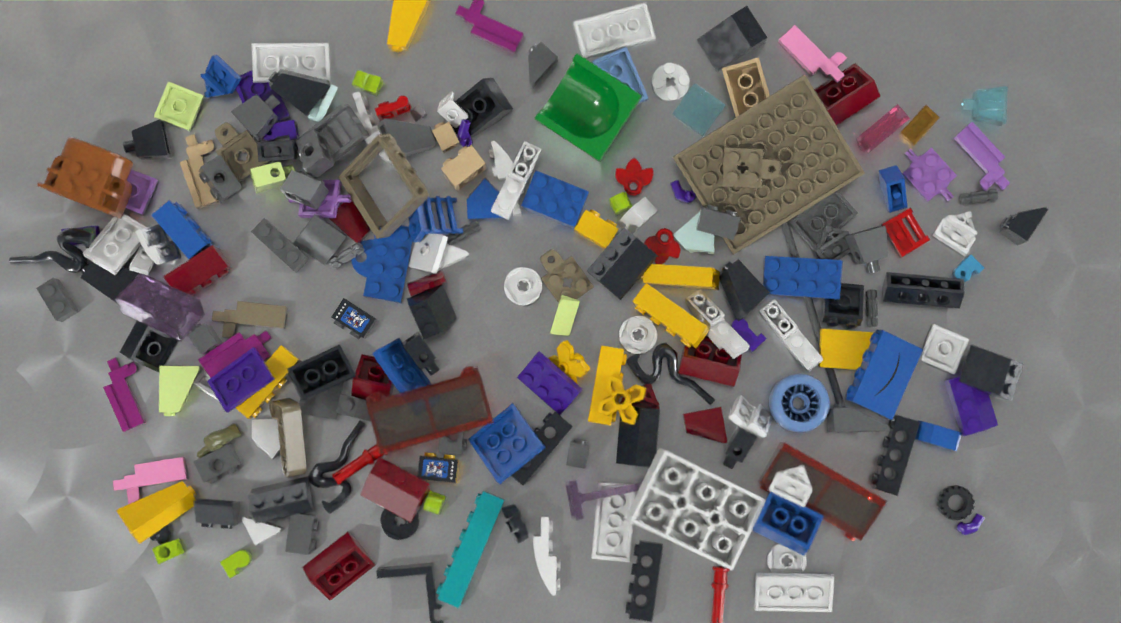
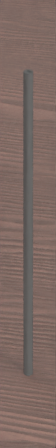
(813, 315)

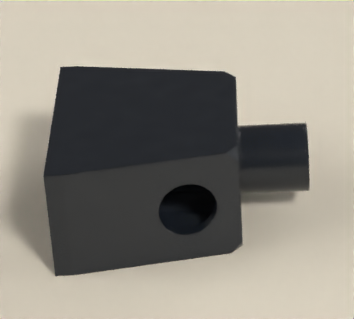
(149, 141)
(415, 347)
(742, 439)

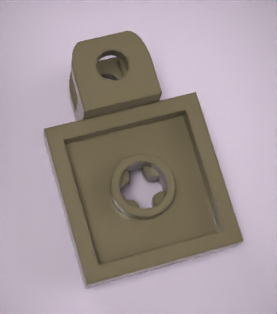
(234, 144)
(757, 166)
(558, 271)

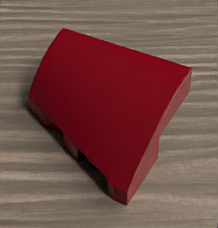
(351, 221)
(426, 282)
(706, 424)

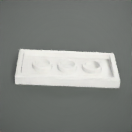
(614, 30)
(302, 58)
(611, 529)
(794, 592)

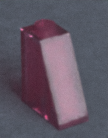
(882, 129)

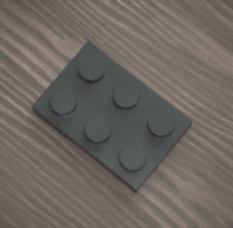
(831, 211)

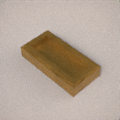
(919, 125)

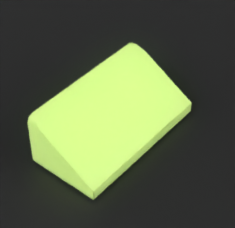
(565, 316)

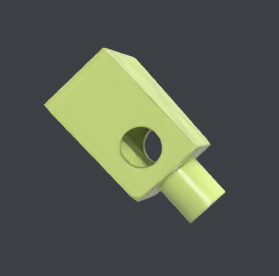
(262, 176)

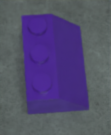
(971, 407)

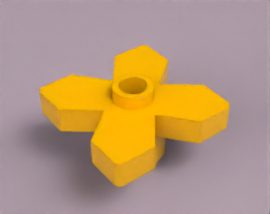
(569, 362)
(617, 390)

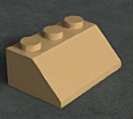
(745, 85)

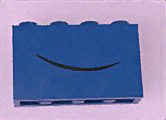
(884, 374)

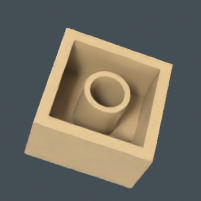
(463, 167)

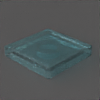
(698, 109)

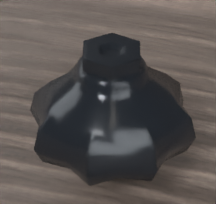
(162, 535)

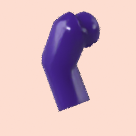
(463, 134)
(681, 194)
(972, 527)

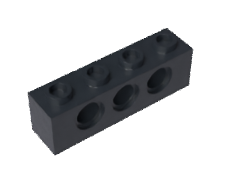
(923, 290)
(561, 427)
(909, 428)
(645, 611)

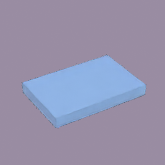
(621, 66)

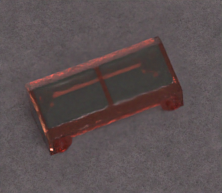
(429, 411)
(833, 495)

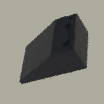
(732, 38)
(484, 105)
(991, 373)

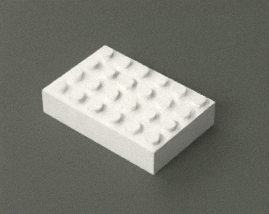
(695, 509)

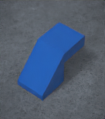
(938, 435)

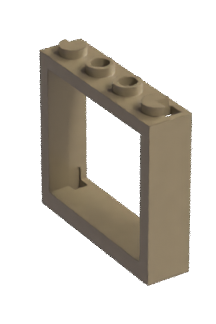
(362, 197)

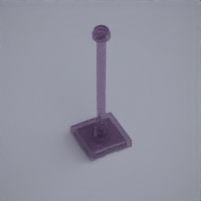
(576, 499)

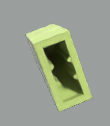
(175, 386)

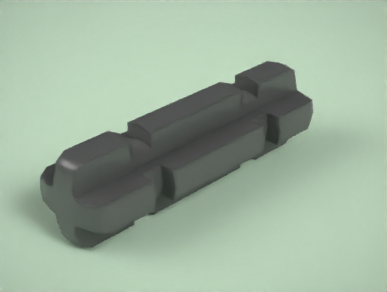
(978, 196)
(467, 230)
(347, 255)
(872, 308)

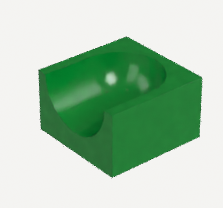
(589, 107)

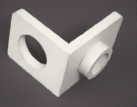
(451, 111)

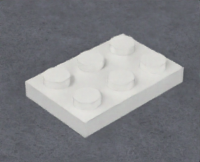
(115, 244)

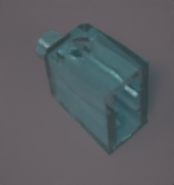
(988, 105)

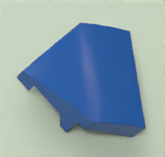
(219, 78)
(482, 200)

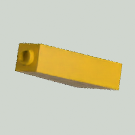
(404, 22)
(682, 276)
(157, 510)

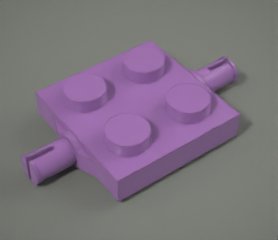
(929, 174)
(330, 204)

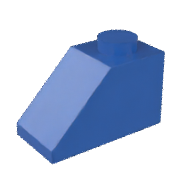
(893, 188)

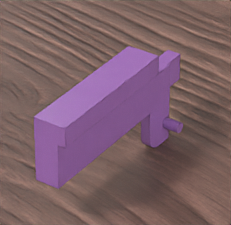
(984, 154)

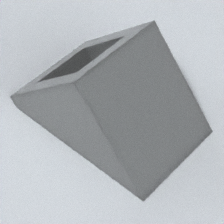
(418, 112)

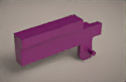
(490, 29)
(231, 350)
(121, 396)

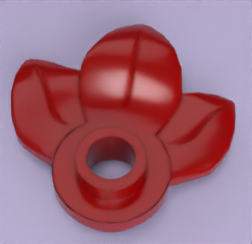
(634, 174)
(663, 248)

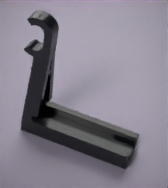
(416, 569)

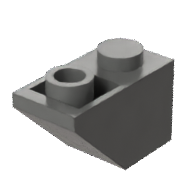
(578, 454)

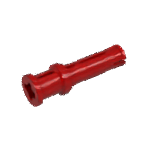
(367, 457)
(719, 585)

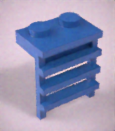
(422, 219)

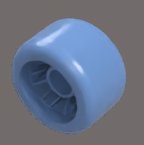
(814, 403)

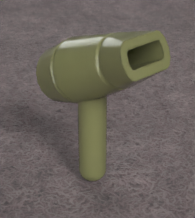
(218, 439)

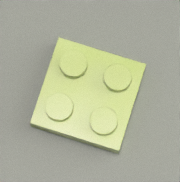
(179, 106)

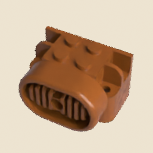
(91, 177)

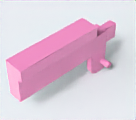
(810, 56)
(151, 474)

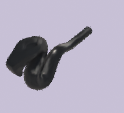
(64, 239)
(661, 351)
(316, 474)

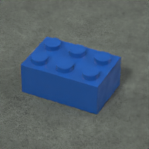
(555, 199)
(182, 229)
(788, 523)

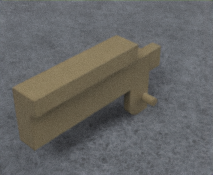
(251, 314)

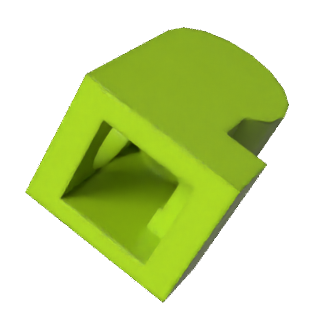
(367, 82)
(620, 203)
(434, 502)
(168, 551)
(238, 559)

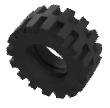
(964, 511)

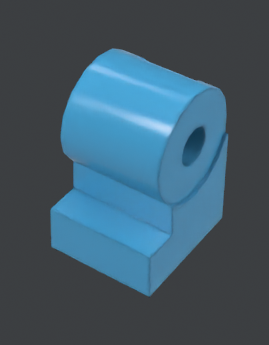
(966, 267)

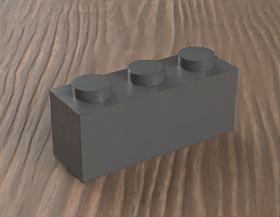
(280, 245)

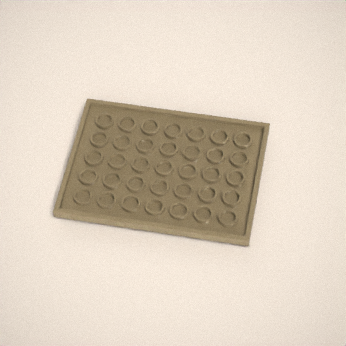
(789, 128)

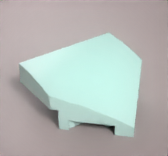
(321, 107)
(695, 240)

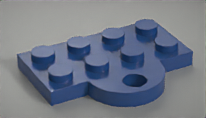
(386, 265)

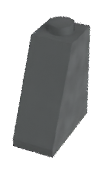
(409, 136)

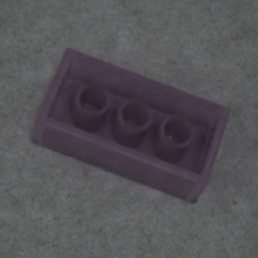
(160, 306)

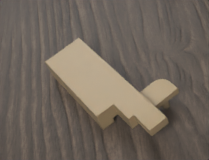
(199, 191)

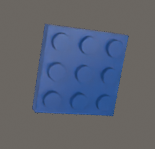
(506, 443)

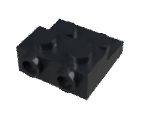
(847, 309)

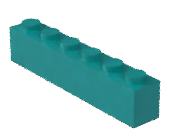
(471, 548)

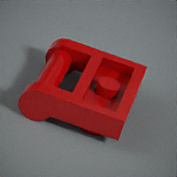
(393, 109)
(901, 236)

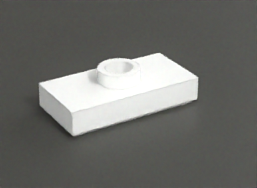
(141, 262)

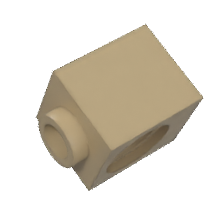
(445, 136)

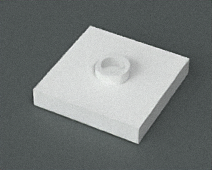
(428, 253)
(943, 349)

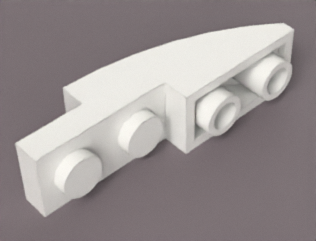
(367, 121)
(502, 167)
(516, 180)
(720, 331)
(790, 335)
(546, 563)

